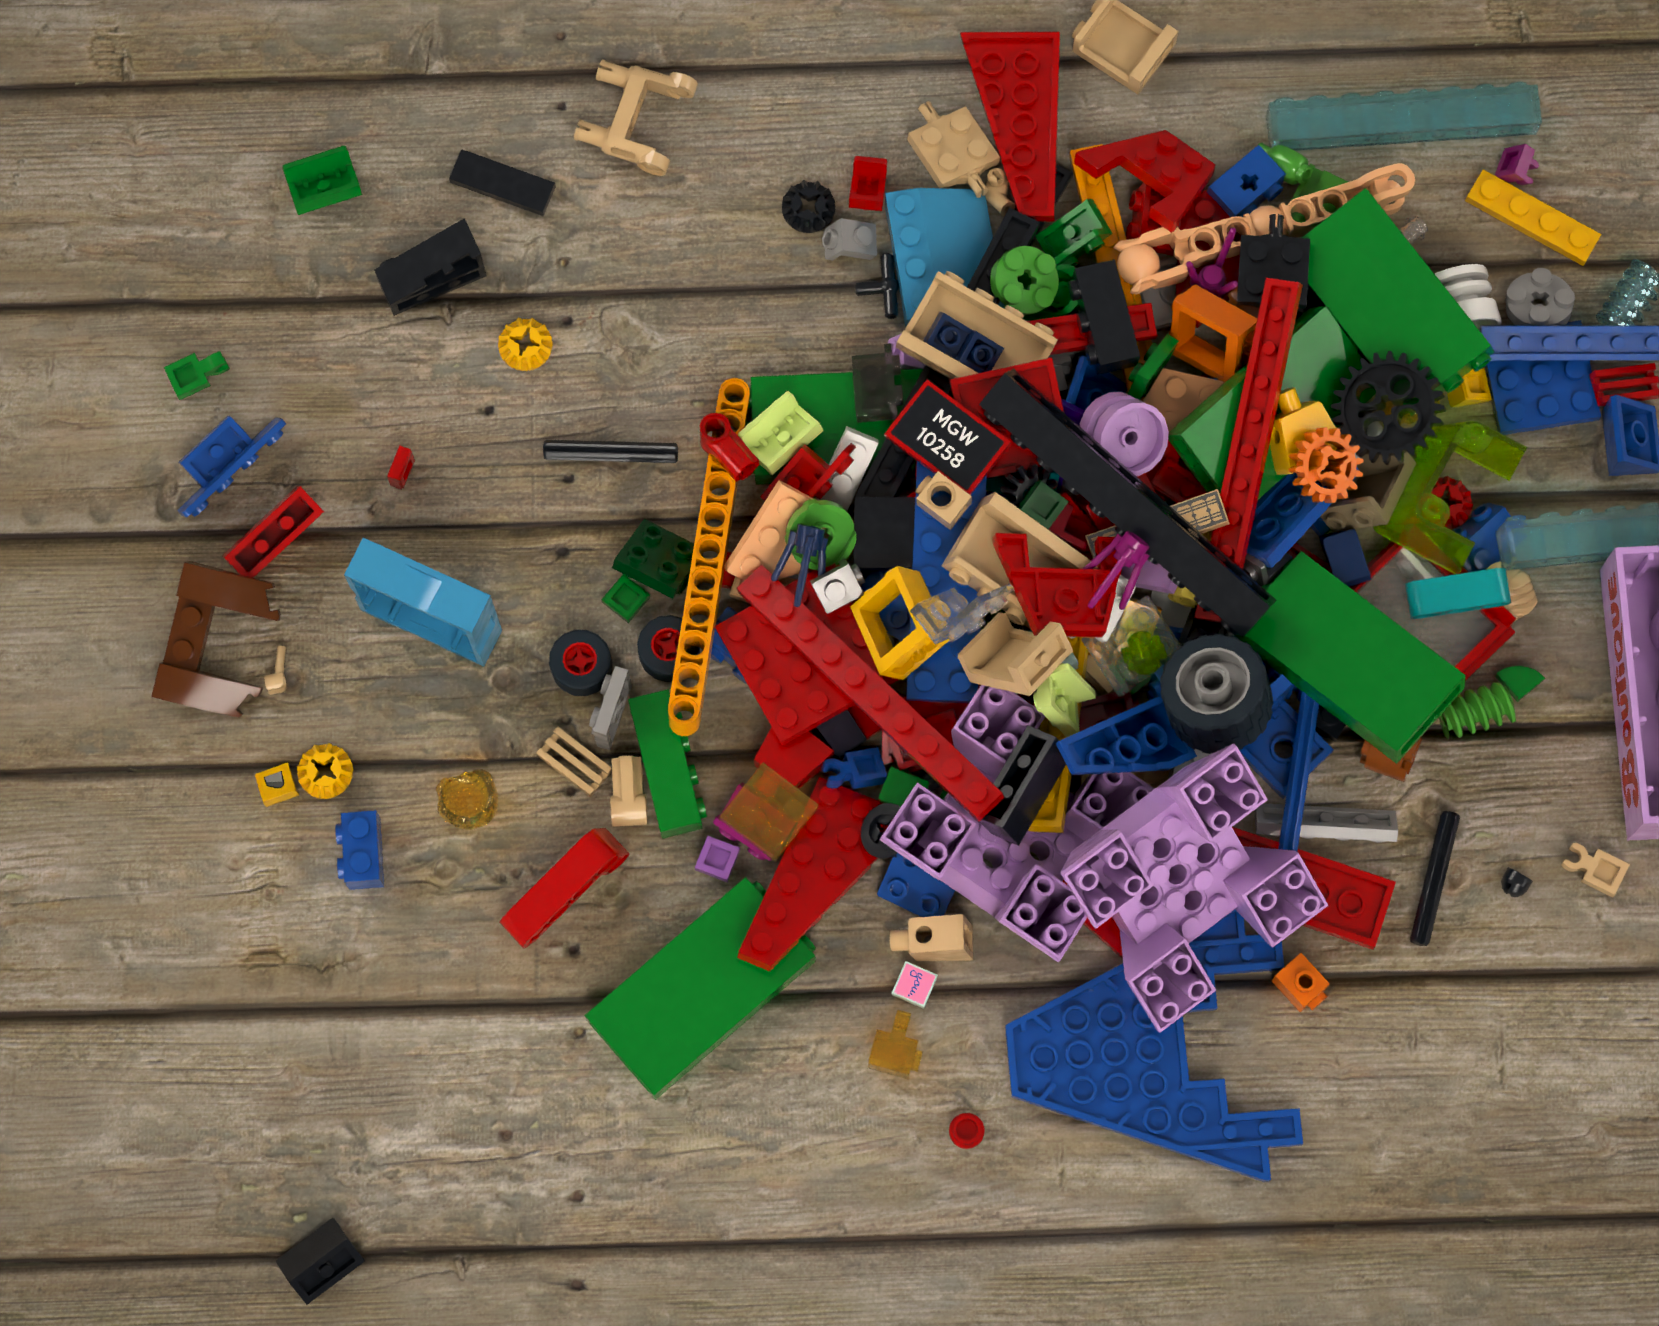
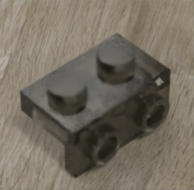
(875, 386)

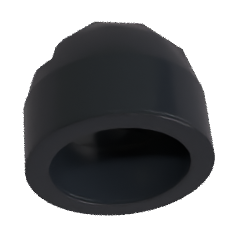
(1515, 883)

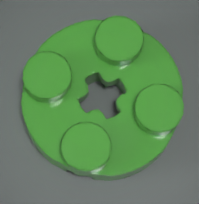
(1039, 268)
(837, 524)

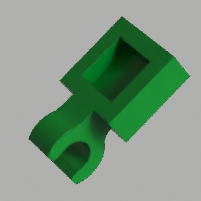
(191, 375)

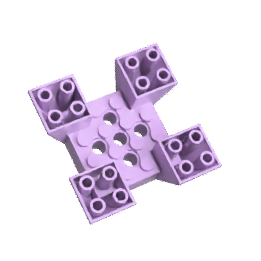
(952, 844)
(1179, 869)

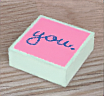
(914, 984)

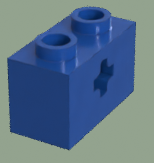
(1253, 170)

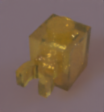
(893, 1051)

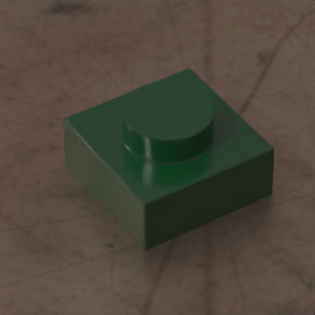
(1043, 504)

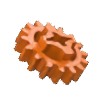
(1337, 472)

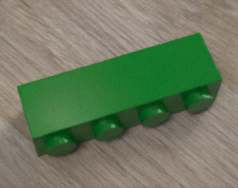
(666, 766)

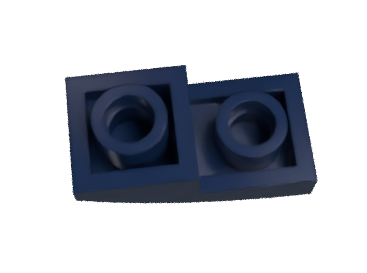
(963, 344)

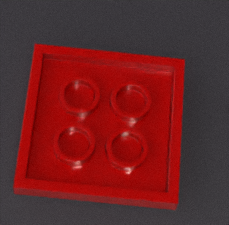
(973, 388)

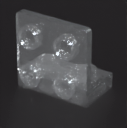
(951, 616)
(1108, 656)

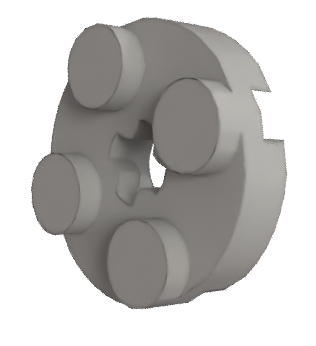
(1544, 286)

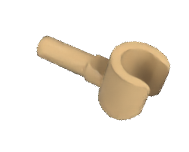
(276, 682)

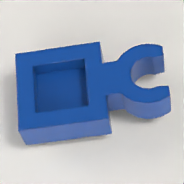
(859, 767)

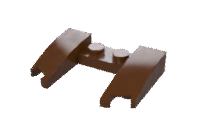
(179, 673)

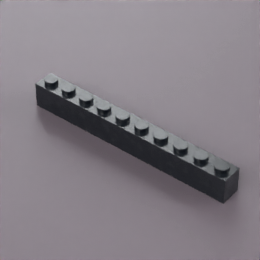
(1126, 502)

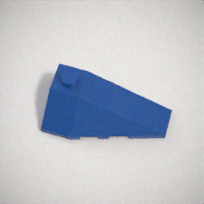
(1127, 743)

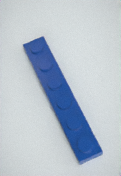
(1573, 342)

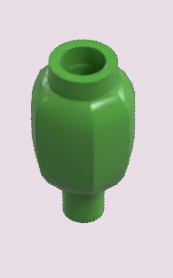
(1291, 162)

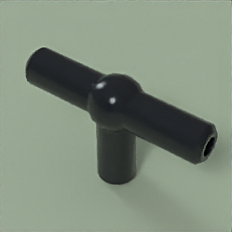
(887, 286)

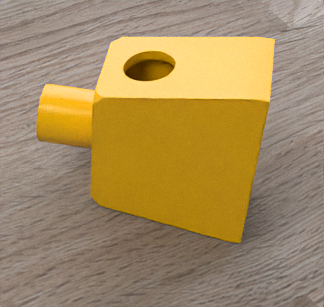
(1292, 424)

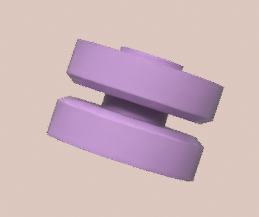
(1127, 430)

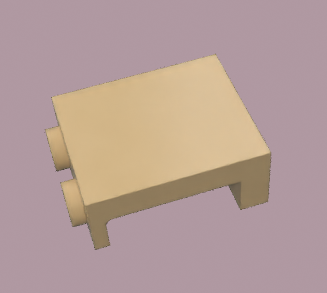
(1123, 43)
(1014, 657)

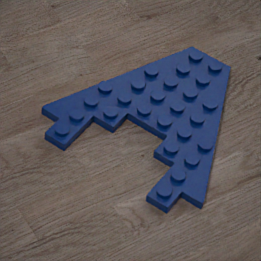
(1110, 1067)

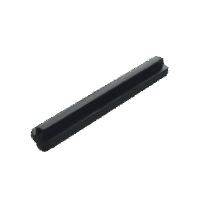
(610, 451)
(1435, 878)

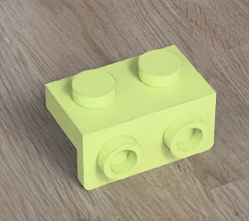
(780, 432)
(1059, 698)

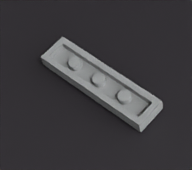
(1332, 823)

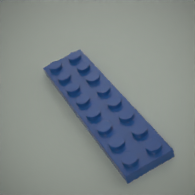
(941, 675)

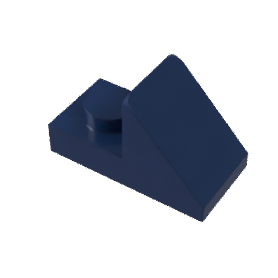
(1345, 557)

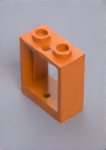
(1220, 316)

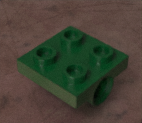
(656, 559)

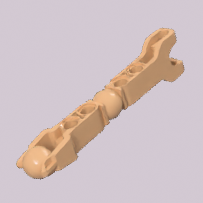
(1140, 263)

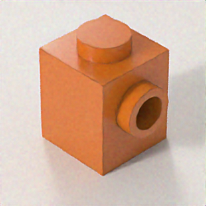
(1301, 983)

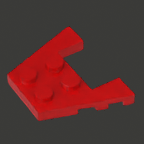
(1159, 162)
(1058, 593)

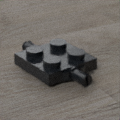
(1271, 257)

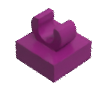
(1515, 164)

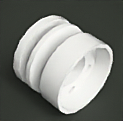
(1469, 289)

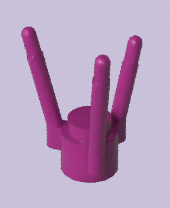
(1212, 276)
(1129, 551)

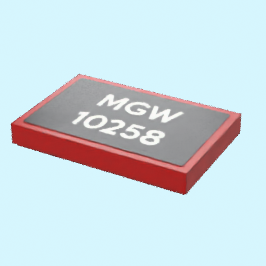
(947, 437)

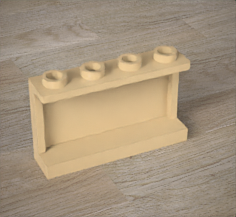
(977, 311)
(976, 562)

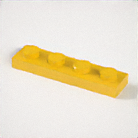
(1533, 217)

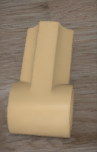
(628, 800)

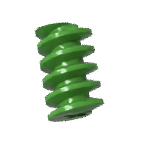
(1478, 708)

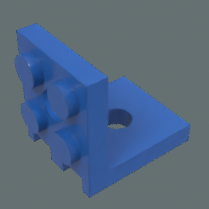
(1281, 727)

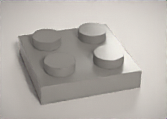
(607, 718)

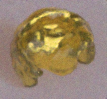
(468, 799)

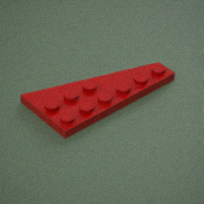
(1020, 99)
(812, 874)

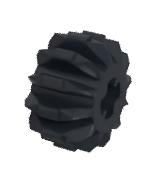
(1024, 481)

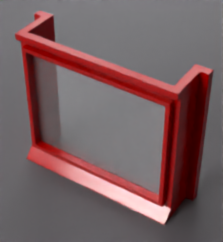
(1459, 638)

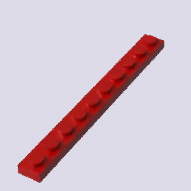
(1255, 420)
(871, 694)

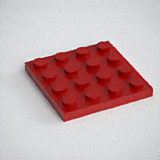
(781, 678)

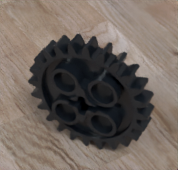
(1383, 377)

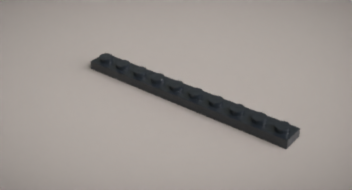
(893, 463)

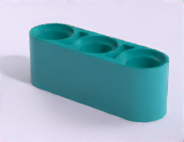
(1458, 593)

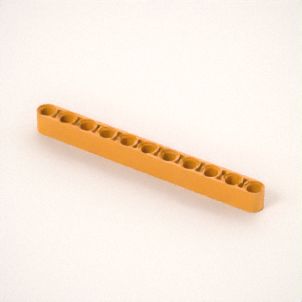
(706, 570)

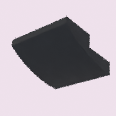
(884, 532)

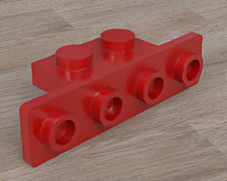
(811, 473)

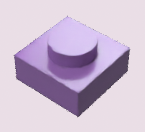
(717, 858)

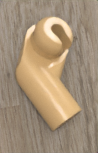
(998, 190)

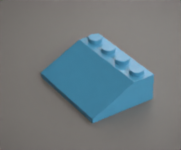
(932, 234)

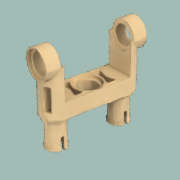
(616, 138)

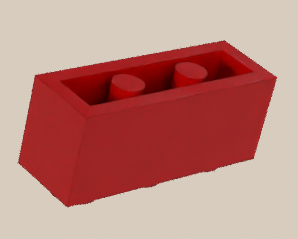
(273, 533)

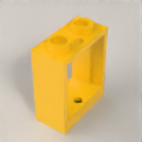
(913, 649)

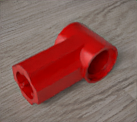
(728, 448)

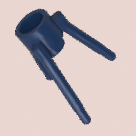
(808, 541)

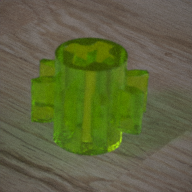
(1143, 652)

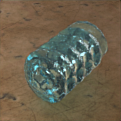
(1631, 296)

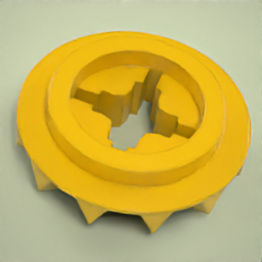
(533, 356)
(326, 786)

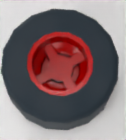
(655, 644)
(576, 651)

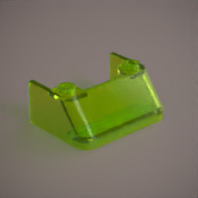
(1421, 516)

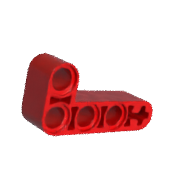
(563, 884)

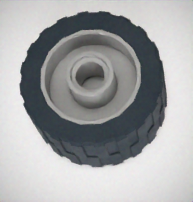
(1216, 693)

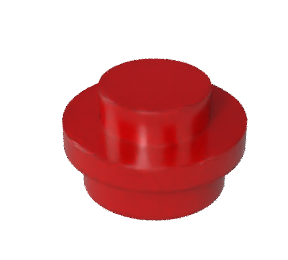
(966, 1130)

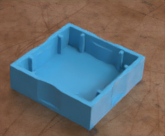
(423, 601)

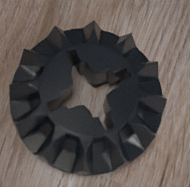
(808, 221)
(872, 831)

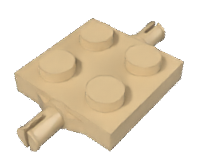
(953, 148)

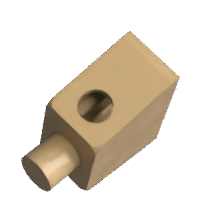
(949, 941)

